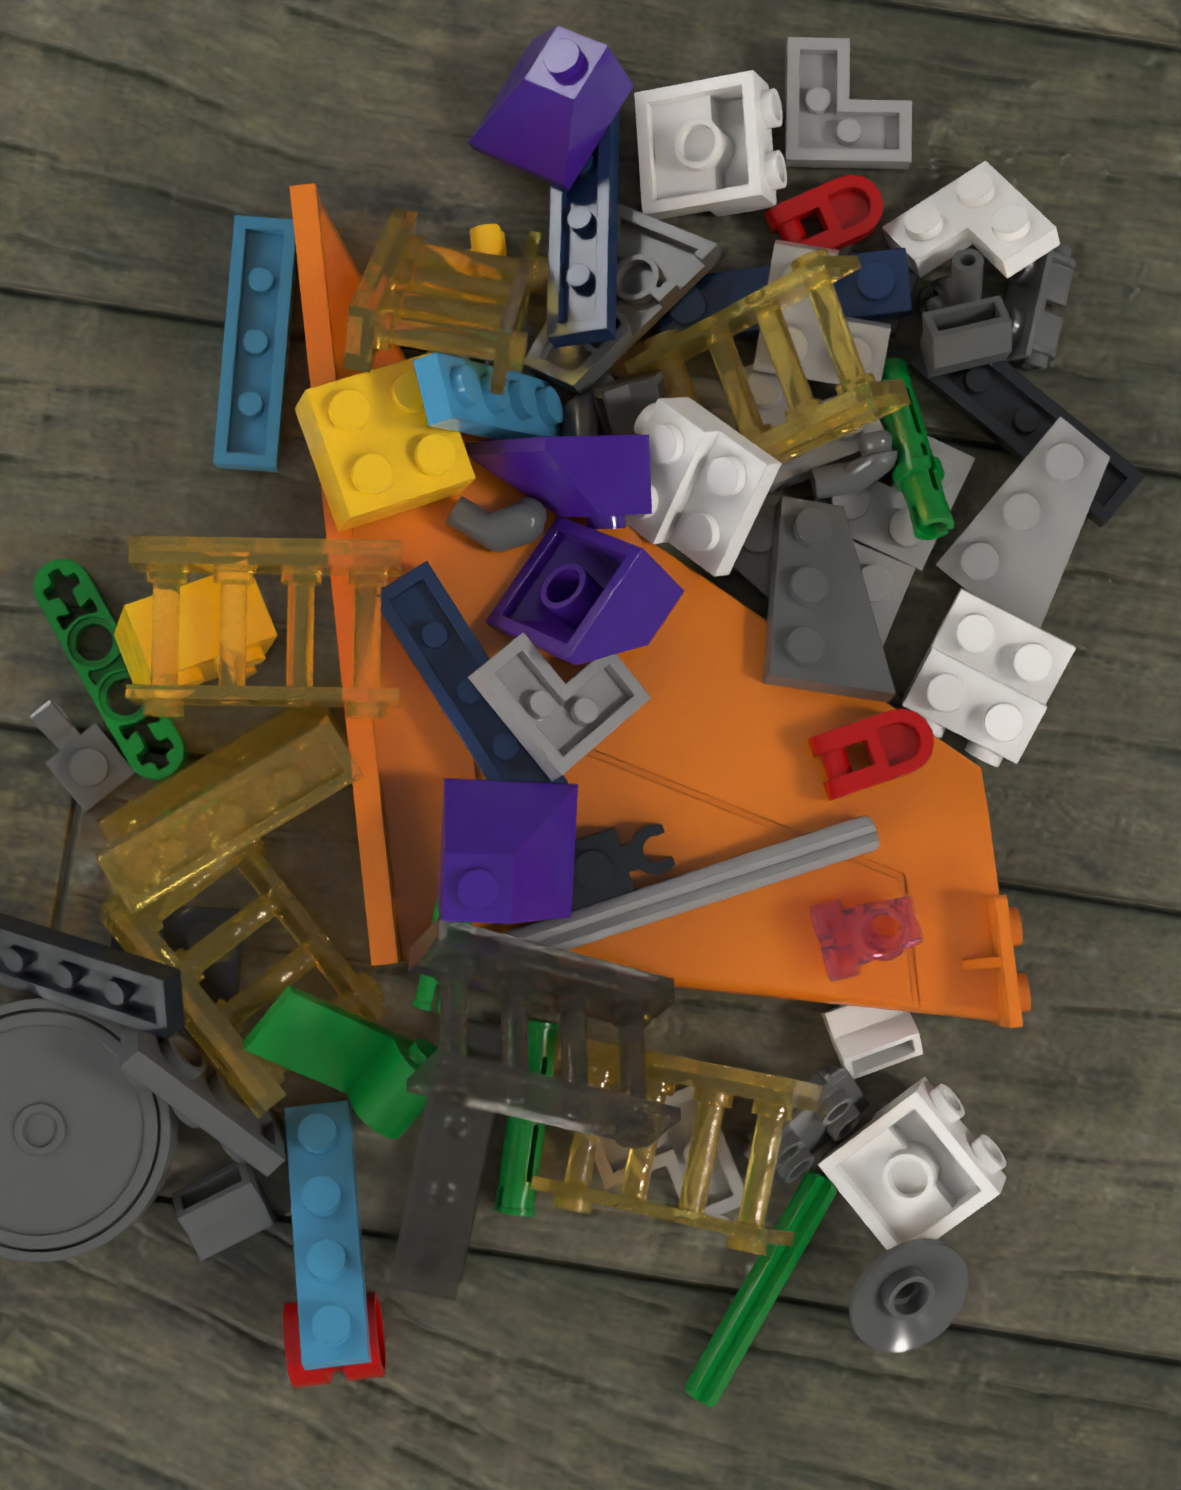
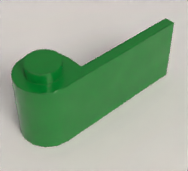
(346, 1055)

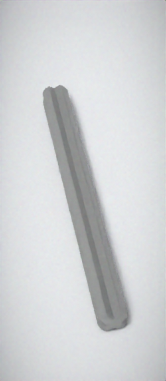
(705, 885)

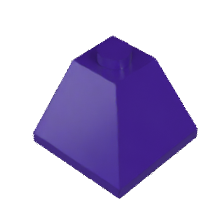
(554, 107)
(575, 474)
(586, 595)
(506, 850)

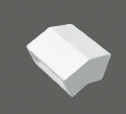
(871, 1037)

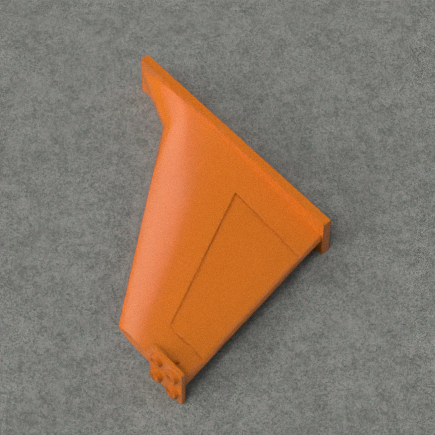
(703, 757)

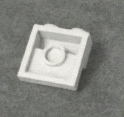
(709, 146)
(702, 483)
(987, 678)
(916, 1167)

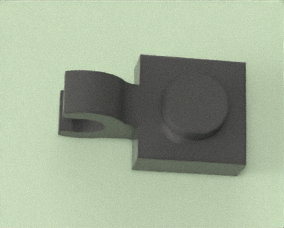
(87, 761)

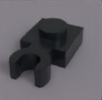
(605, 865)

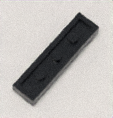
(1019, 416)
(91, 977)

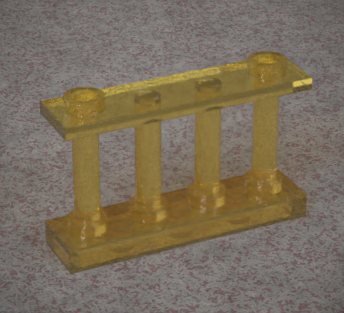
(448, 289)
(808, 420)
(301, 567)
(224, 802)
(219, 1023)
(714, 1091)

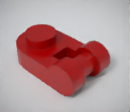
(845, 207)
(894, 745)

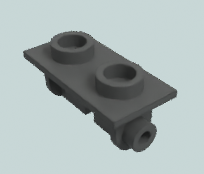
(1033, 329)

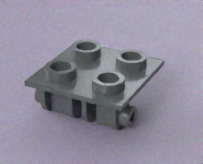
(808, 1130)

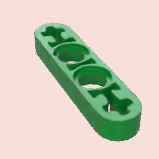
(106, 673)

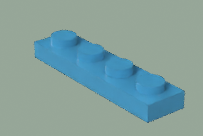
(256, 344)
(460, 400)
(327, 1236)

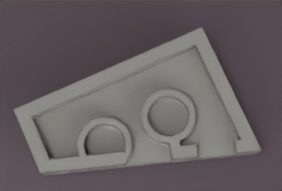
(1030, 526)

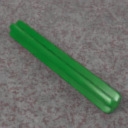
(760, 1291)

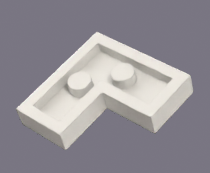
(978, 211)

